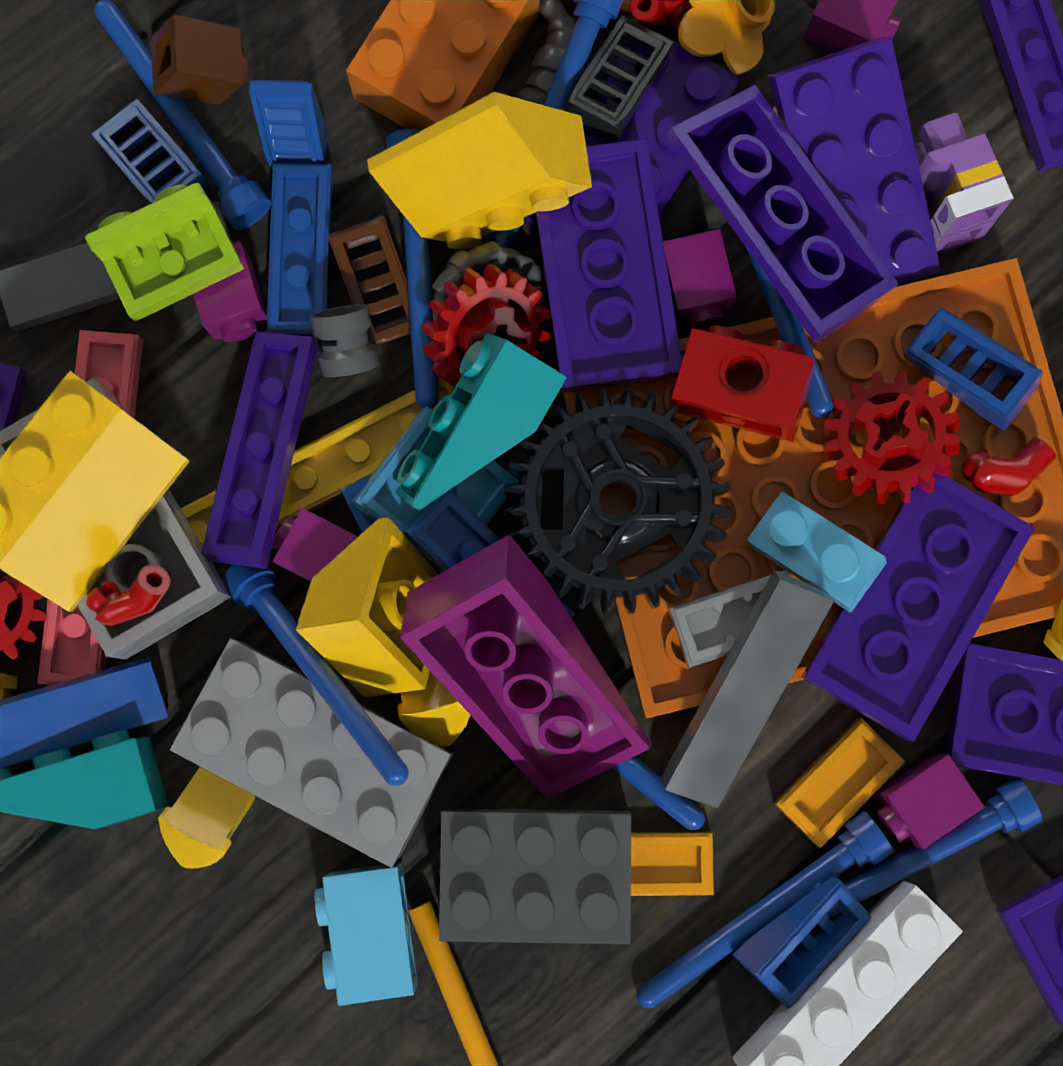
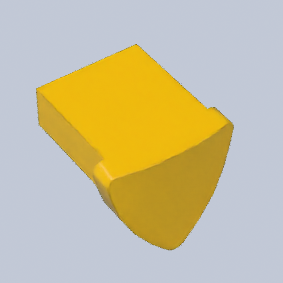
(433, 713)
(204, 819)

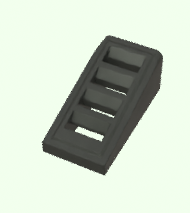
(598, 117)

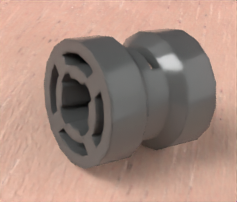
(344, 340)

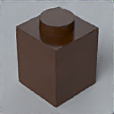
(197, 60)

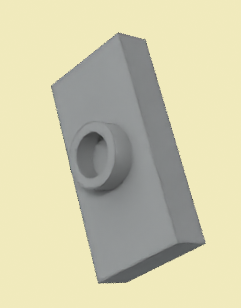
(712, 623)

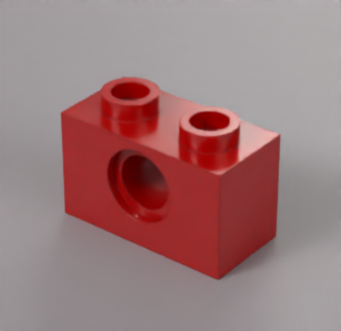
(768, 409)

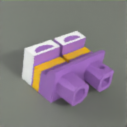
(959, 182)

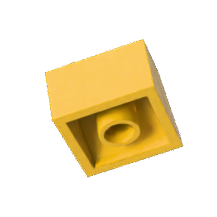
(359, 608)

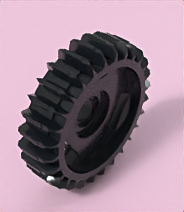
(591, 539)

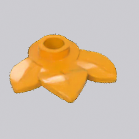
(728, 29)

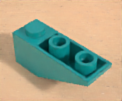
(488, 413)
(91, 789)

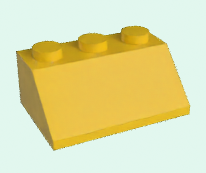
(485, 169)
(77, 490)

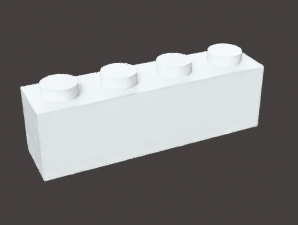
(857, 986)

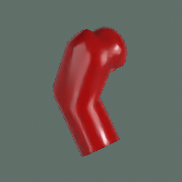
(660, 13)
(1008, 475)
(140, 599)

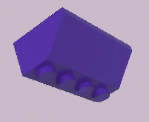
(783, 212)

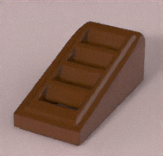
(357, 236)

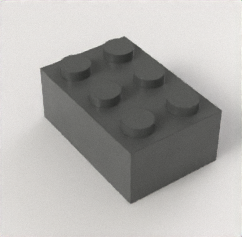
(535, 876)

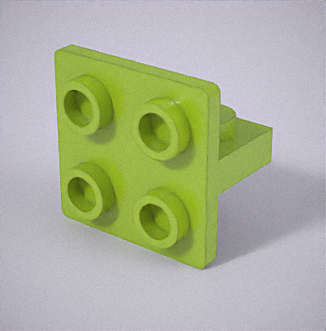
(165, 250)

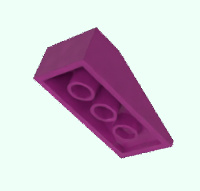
(521, 668)

